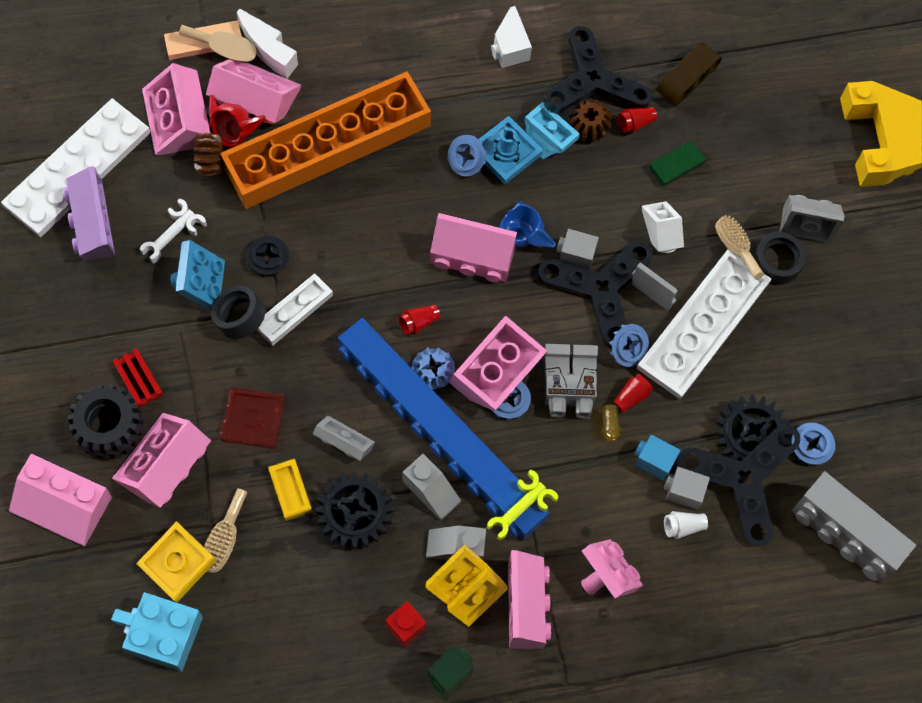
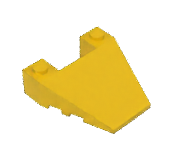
(897, 127)

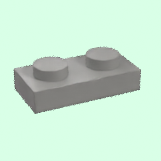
(344, 438)

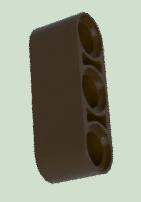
(689, 74)

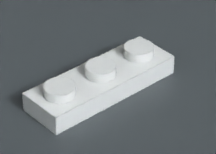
(294, 309)

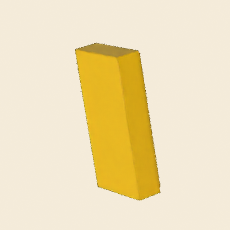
(290, 489)

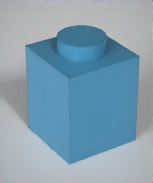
(656, 457)

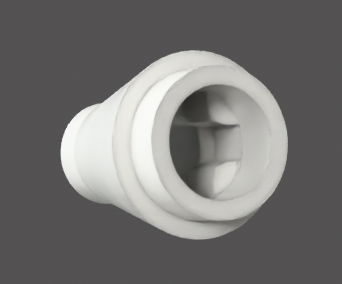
(683, 524)

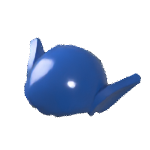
(528, 226)

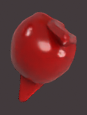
(232, 122)

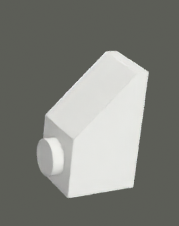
(511, 41)
(663, 226)

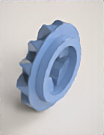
(458, 161)
(637, 349)
(440, 358)
(521, 403)
(825, 444)

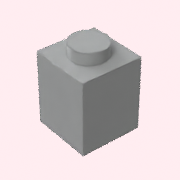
(577, 248)
(686, 488)

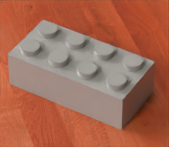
(853, 528)

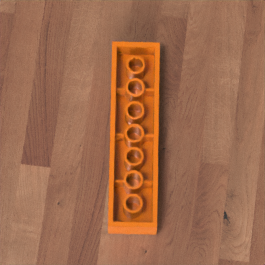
(326, 139)

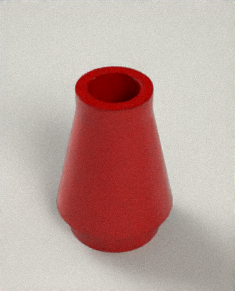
(635, 119)
(417, 319)
(634, 391)

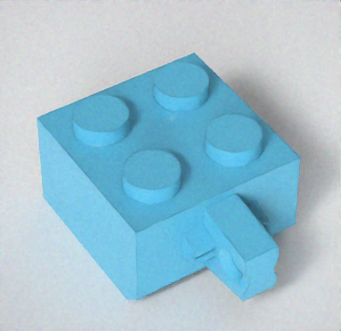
(159, 631)

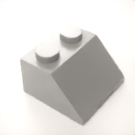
(811, 218)

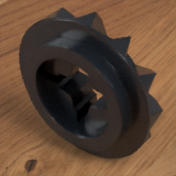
(260, 248)

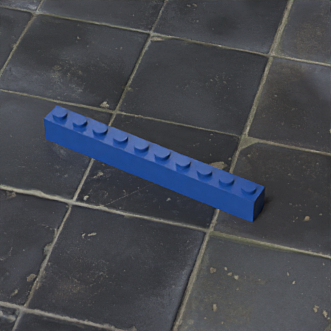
(438, 425)

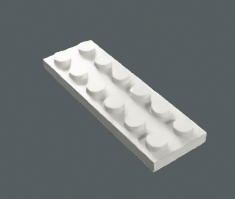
(98, 143)
(702, 325)

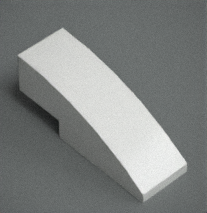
(268, 44)

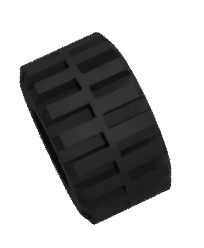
(93, 405)

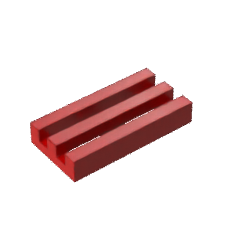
(127, 359)

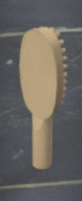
(223, 43)
(737, 243)
(223, 536)

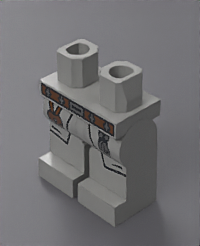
(570, 389)

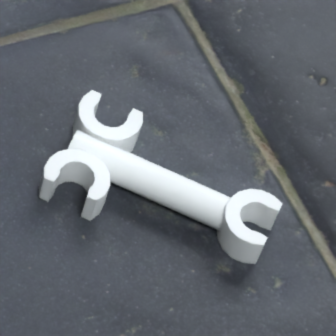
(183, 218)

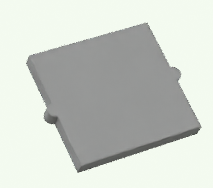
(654, 286)

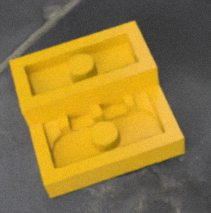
(466, 585)

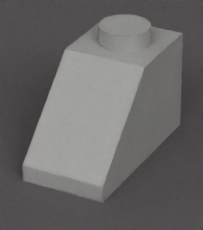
(431, 486)
(448, 540)

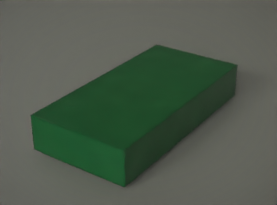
(677, 163)

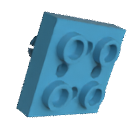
(507, 136)
(194, 279)

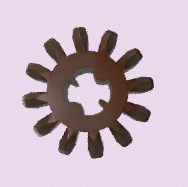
(590, 120)
(207, 154)

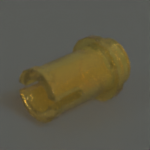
(610, 419)

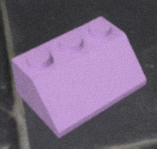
(89, 215)

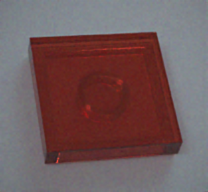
(252, 418)

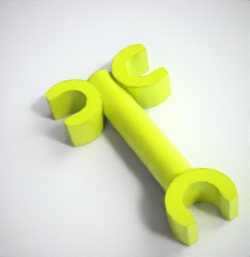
(534, 491)

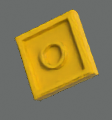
(176, 561)

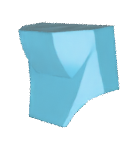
(549, 131)

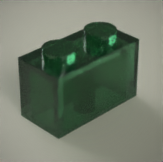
(450, 672)

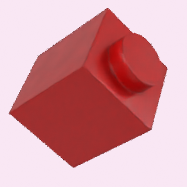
(405, 624)

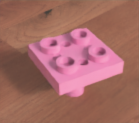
(610, 570)

